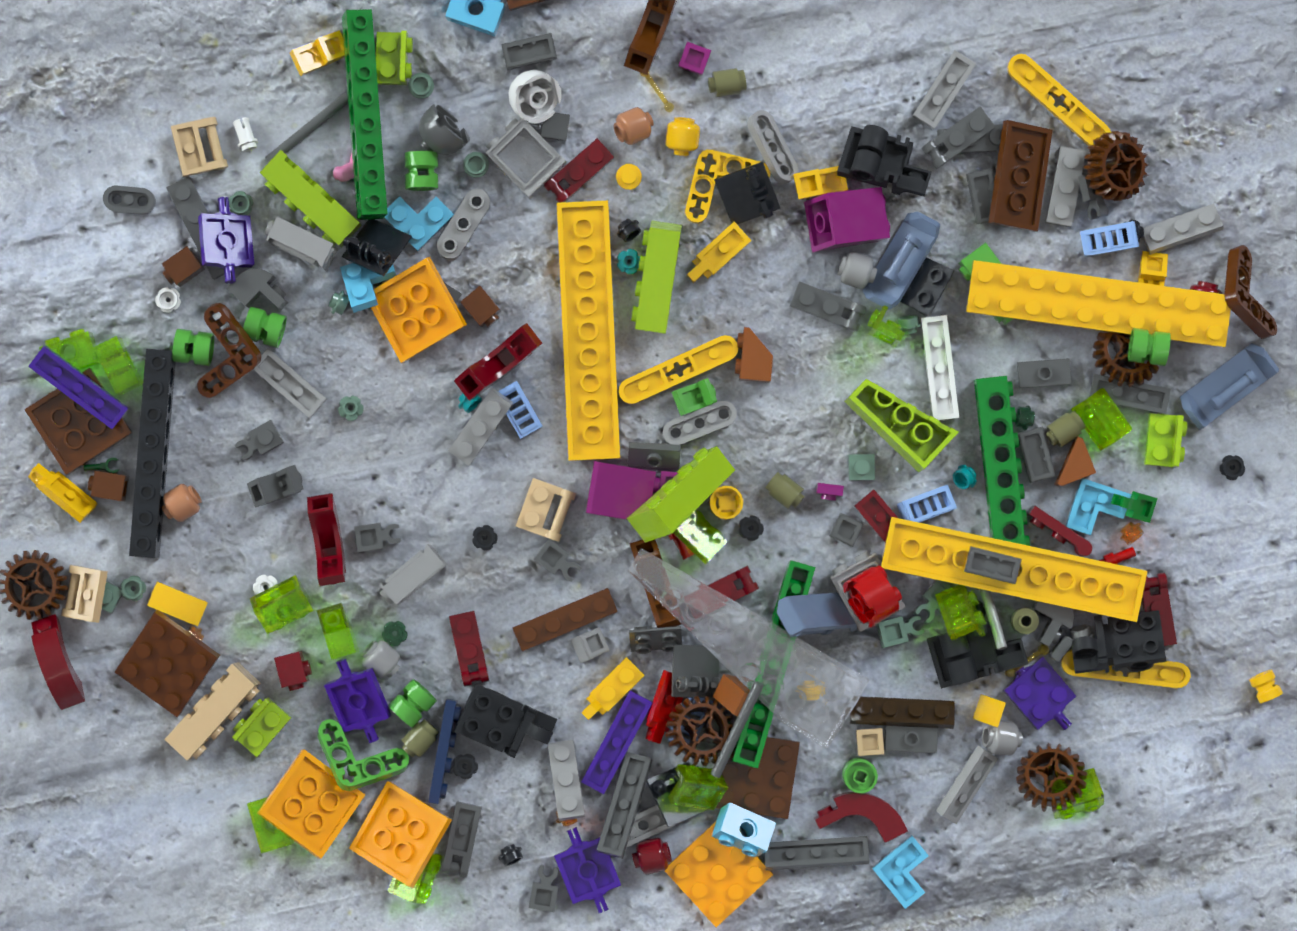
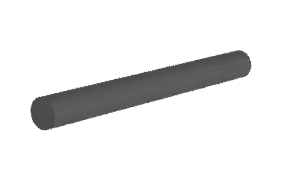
(309, 127)
(737, 729)

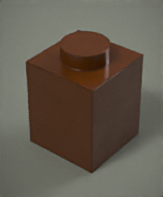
(182, 267)
(481, 307)
(108, 485)

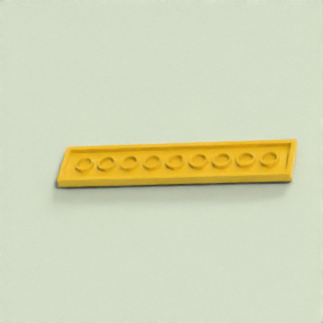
(1097, 303)
(588, 330)
(1042, 574)

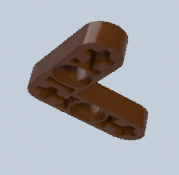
(1238, 296)
(236, 357)

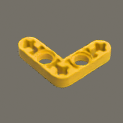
(719, 170)

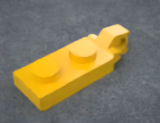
(719, 252)
(63, 492)
(612, 688)

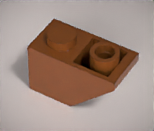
(755, 358)

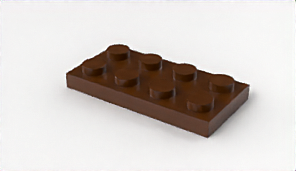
(1020, 176)

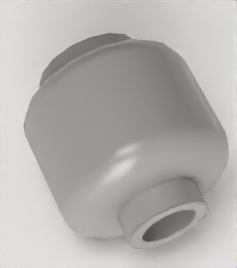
(857, 270)
(381, 658)
(1002, 739)

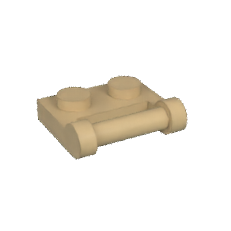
(190, 147)
(537, 507)
(85, 593)

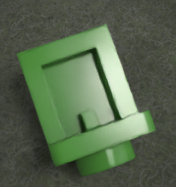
(694, 396)

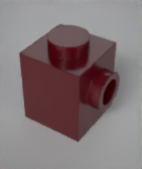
(293, 670)

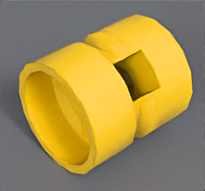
(726, 502)

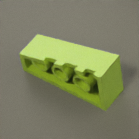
(310, 199)
(900, 424)
(681, 494)

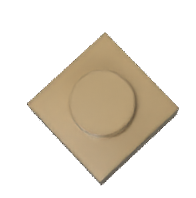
(869, 741)

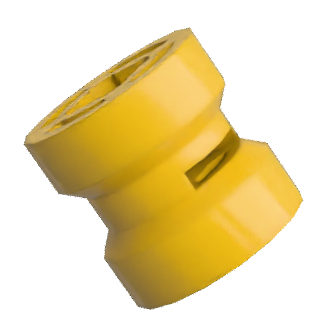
(1266, 686)

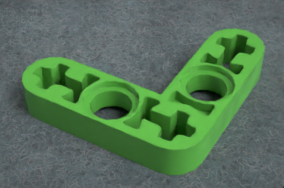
(357, 768)

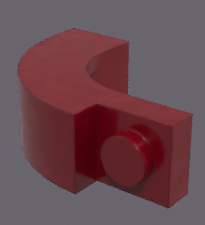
(498, 362)
(327, 539)
(55, 663)
(868, 805)

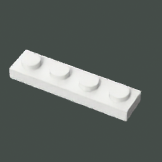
(939, 367)

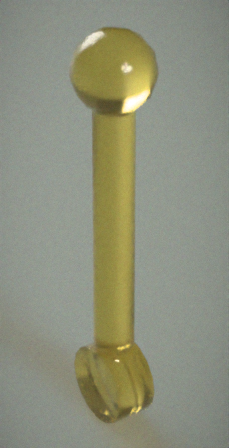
(668, 106)
(1042, 650)

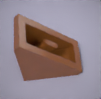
(1076, 464)
(731, 693)

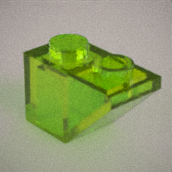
(337, 631)

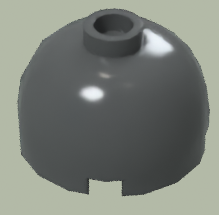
(440, 131)

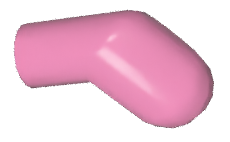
(344, 172)

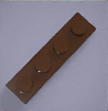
(565, 619)

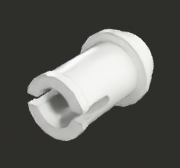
(245, 135)

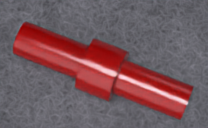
(1119, 557)

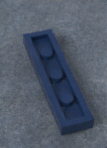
(443, 762)

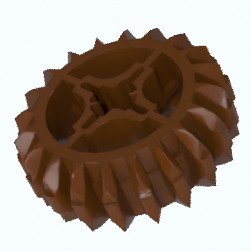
(1118, 152)
(1113, 367)
(38, 574)
(711, 711)
(1031, 770)

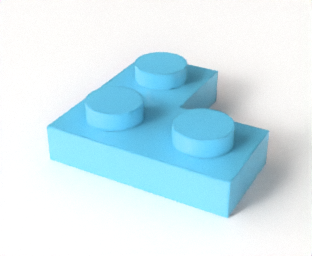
(421, 225)
(360, 283)
(1090, 500)
(895, 871)

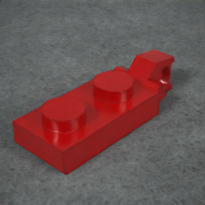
(660, 709)

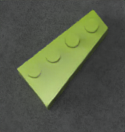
(658, 276)

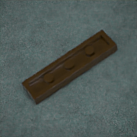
(904, 712)

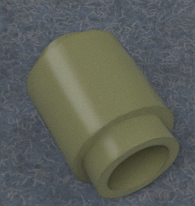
(727, 82)
(1065, 429)
(785, 490)
(1016, 617)
(419, 738)

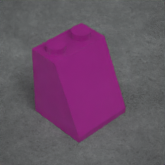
(847, 219)
(619, 490)

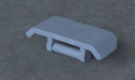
(902, 259)
(1228, 385)
(814, 614)

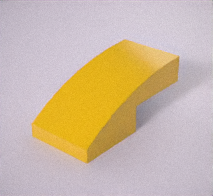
(318, 53)
(819, 182)
(1153, 268)
(177, 603)
(989, 710)

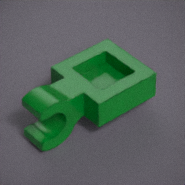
(1138, 506)

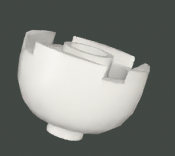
(534, 96)

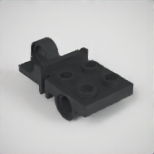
(881, 159)
(1121, 644)
(972, 656)
(500, 722)

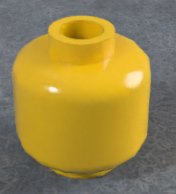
(682, 135)

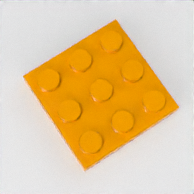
(416, 310)
(310, 804)
(400, 834)
(716, 876)

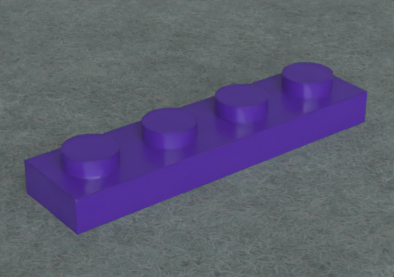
(78, 387)
(616, 742)

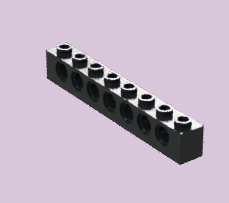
(152, 454)

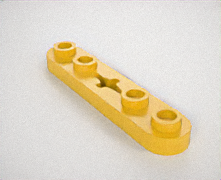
(1039, 83)
(701, 358)
(1161, 674)

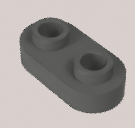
(130, 199)

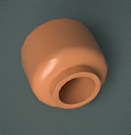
(633, 126)
(181, 502)

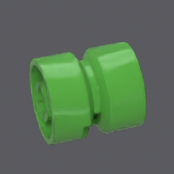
(421, 161)
(265, 327)
(1149, 347)
(202, 348)
(412, 703)
(859, 775)

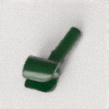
(101, 466)

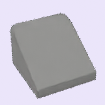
(590, 645)

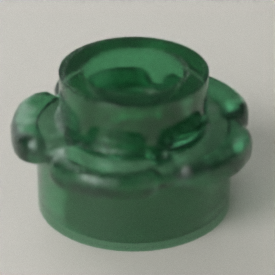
(1024, 417)
(396, 626)

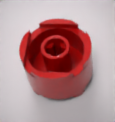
(872, 596)

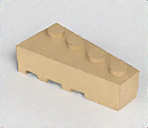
(213, 711)

